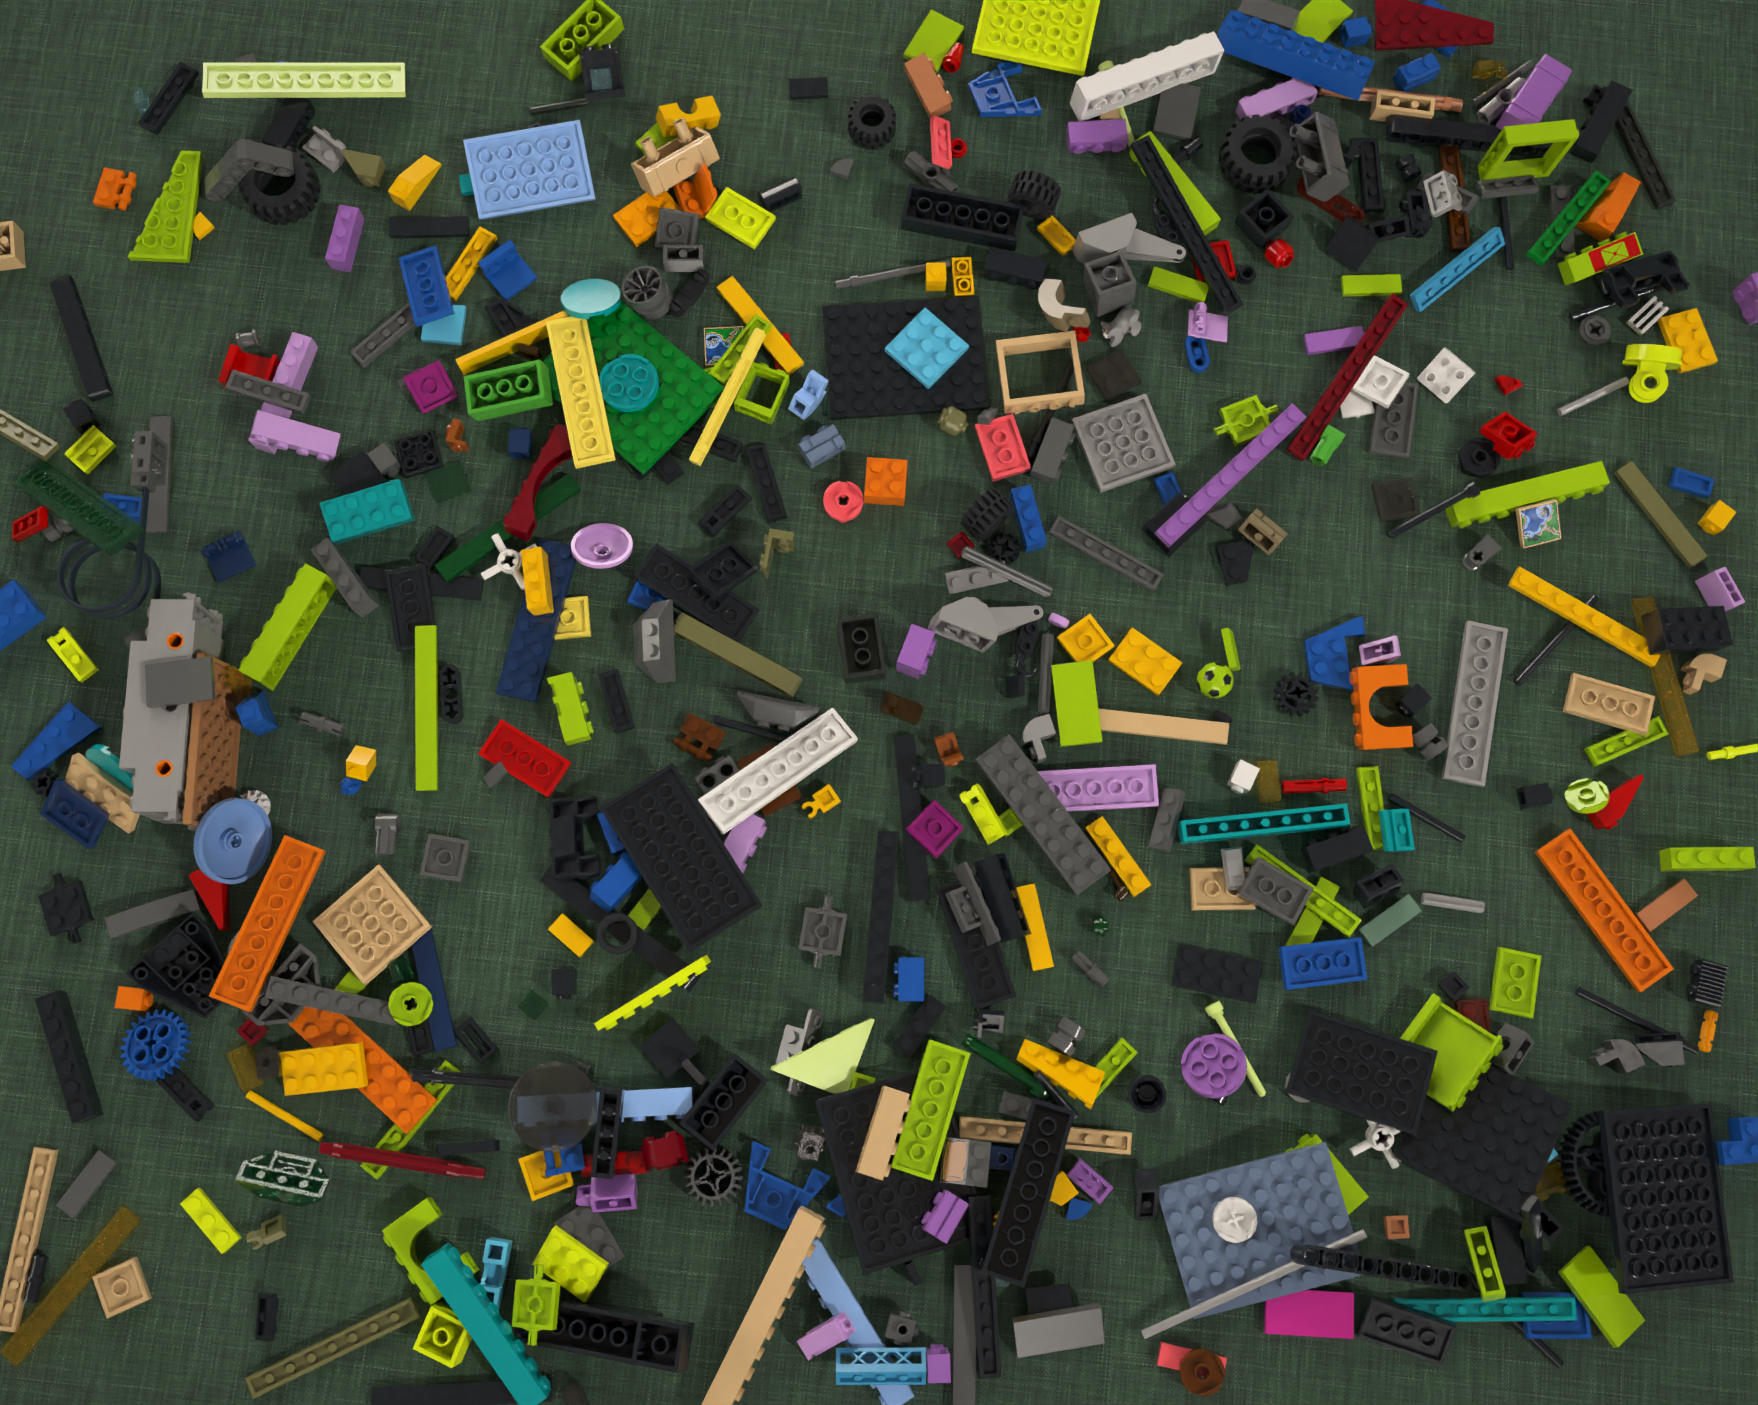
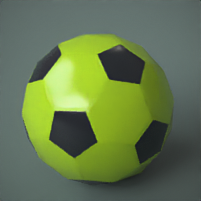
(1215, 680)

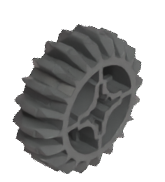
(716, 1188)

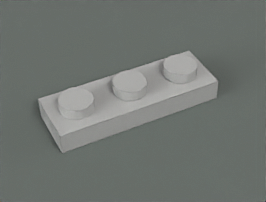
(972, 578)

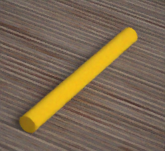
(285, 1116)

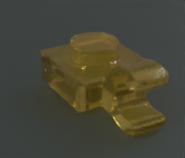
(1486, 68)

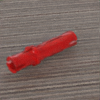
(1320, 785)

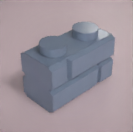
(821, 445)

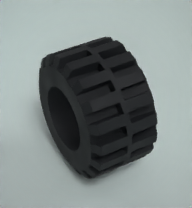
(871, 108)
(1036, 192)
(987, 514)

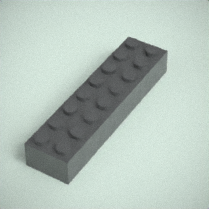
(1042, 815)

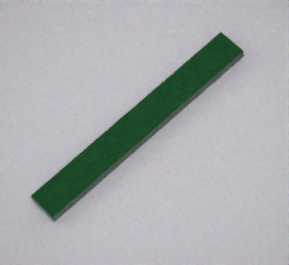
(483, 544)

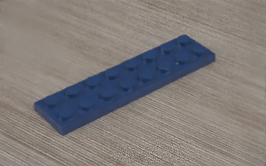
(534, 635)

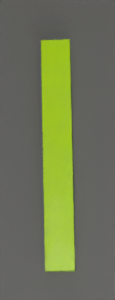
(426, 708)

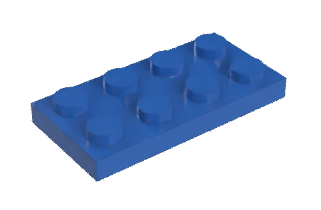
(426, 286)
(1322, 963)

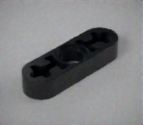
(446, 709)
(467, 1147)

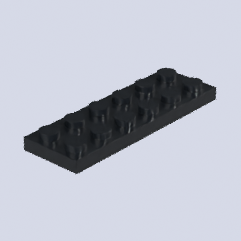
(668, 578)
(981, 964)

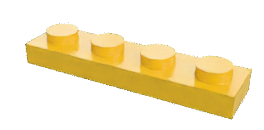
(1117, 856)

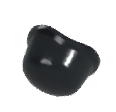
(1147, 1094)

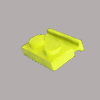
(90, 449)

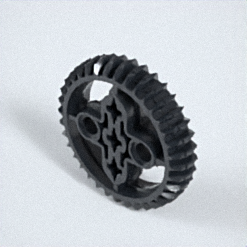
(1574, 1157)

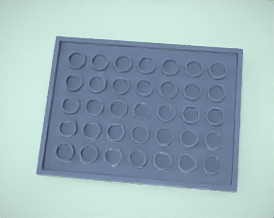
(1293, 1203)

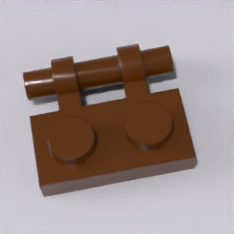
(703, 732)

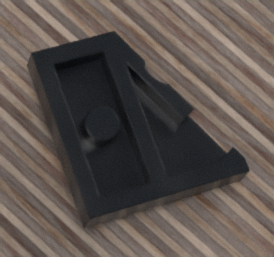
(508, 318)
(1235, 561)

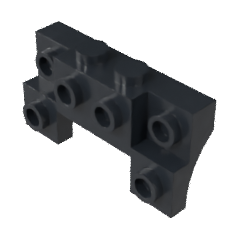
(1644, 274)
(568, 838)

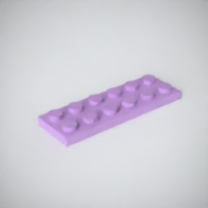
(1104, 787)

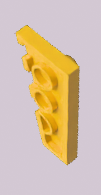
(1074, 1076)

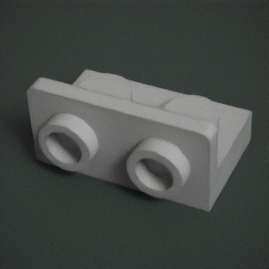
(325, 149)
(1442, 193)

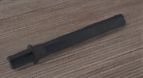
(464, 1078)

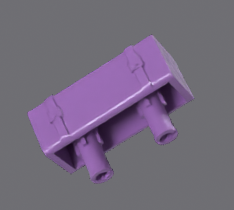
(1536, 93)

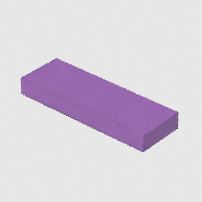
(1332, 340)

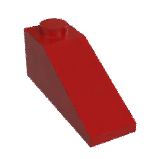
(1617, 805)
(215, 897)

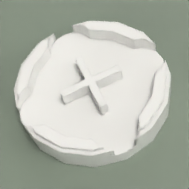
(1234, 1219)

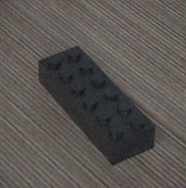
(962, 217)

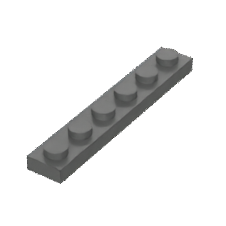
(329, 1000)

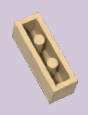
(1391, 103)

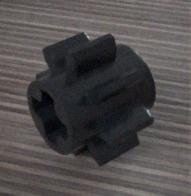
(41, 780)

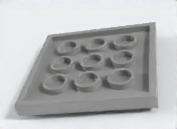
(1123, 443)

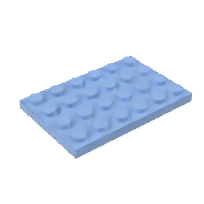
(529, 169)

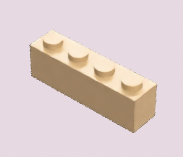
(883, 1132)

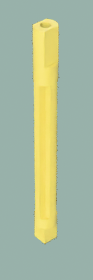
(727, 397)

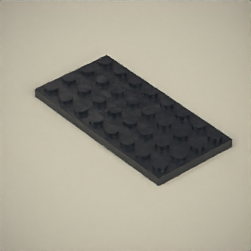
(681, 857)

